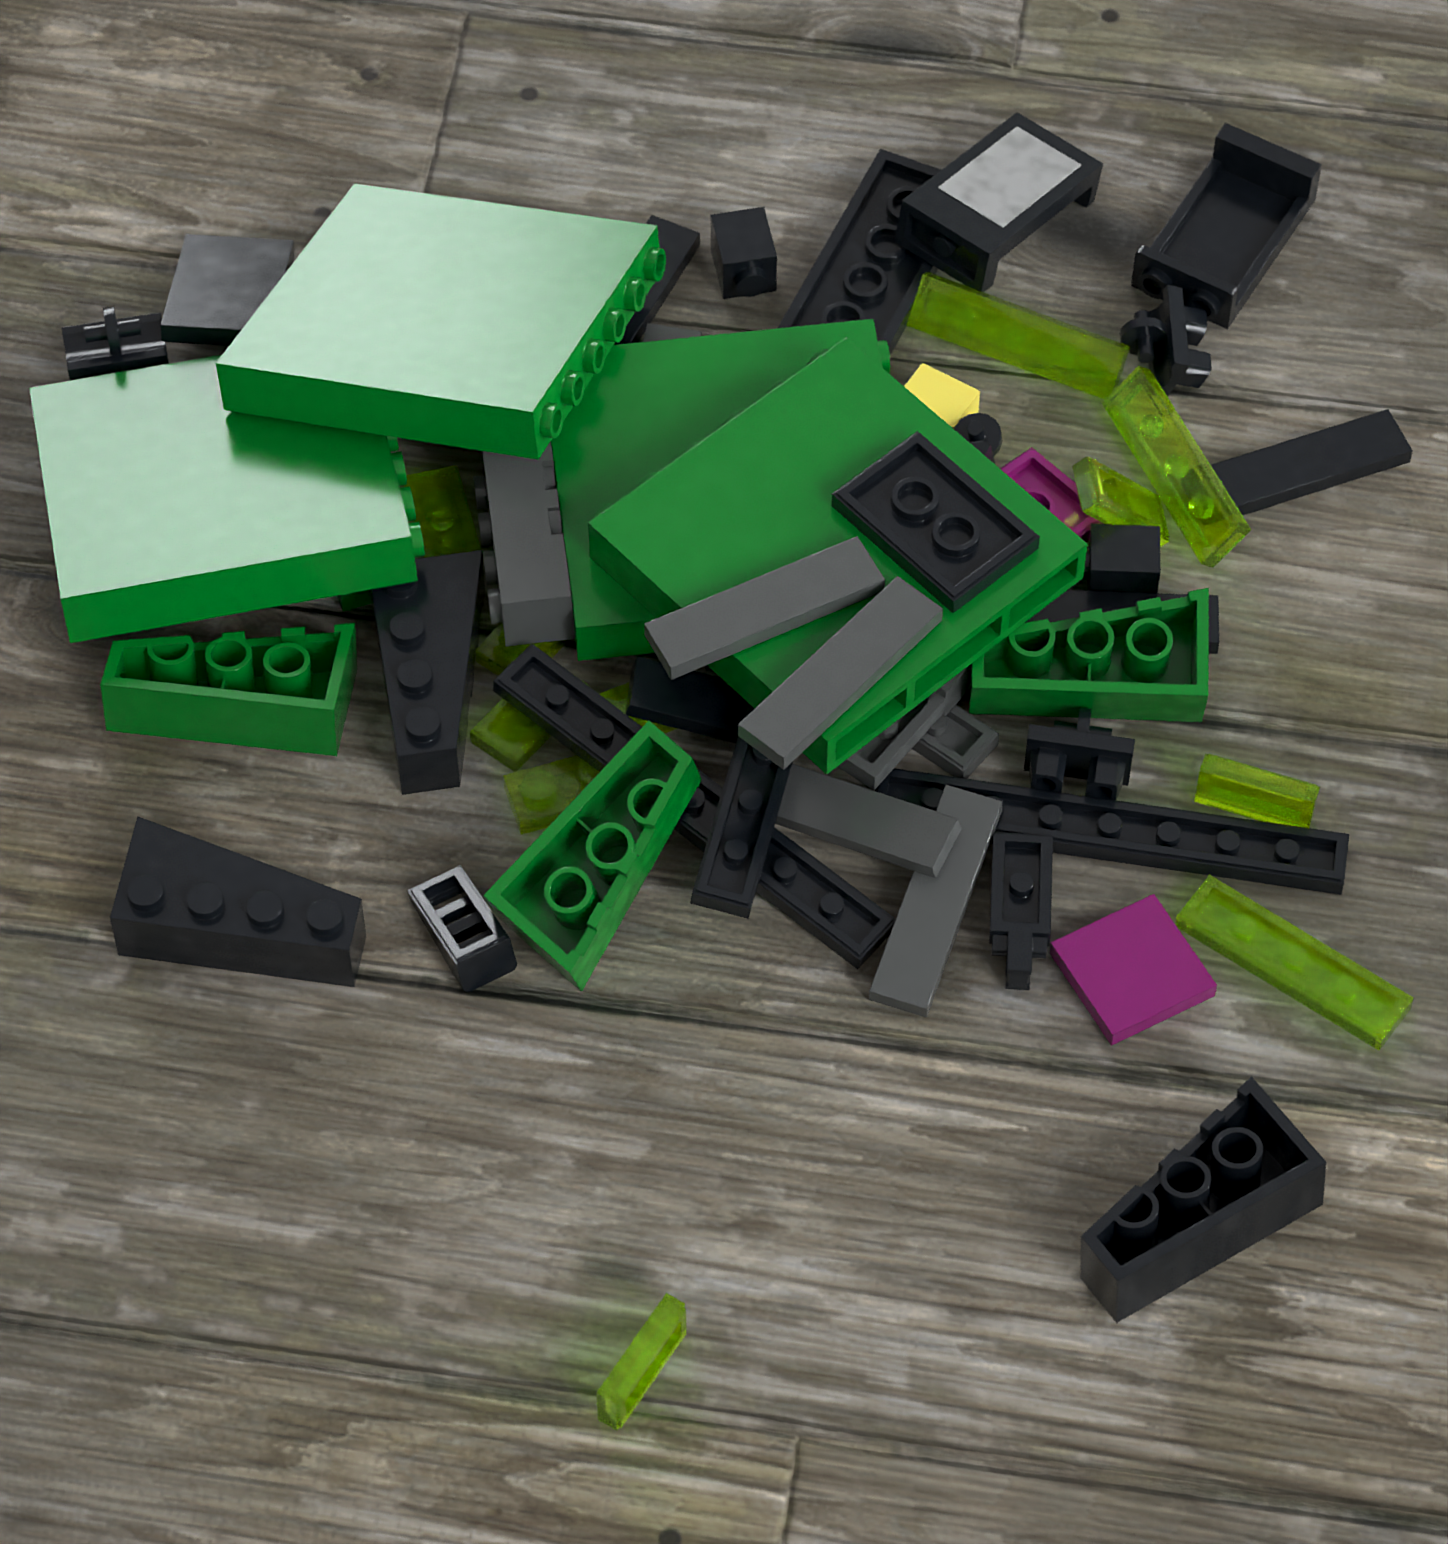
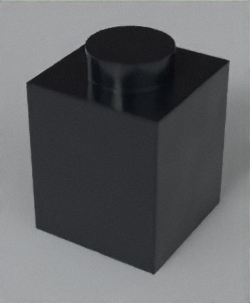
(743, 253)
(1123, 558)

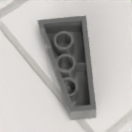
(527, 548)

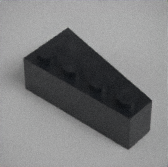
(428, 661)
(231, 912)
(1204, 1204)

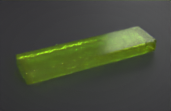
(1018, 336)
(1176, 467)
(1294, 962)

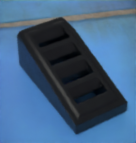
(479, 958)

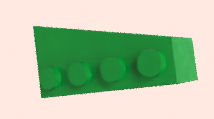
(1116, 662)
(235, 689)
(594, 857)

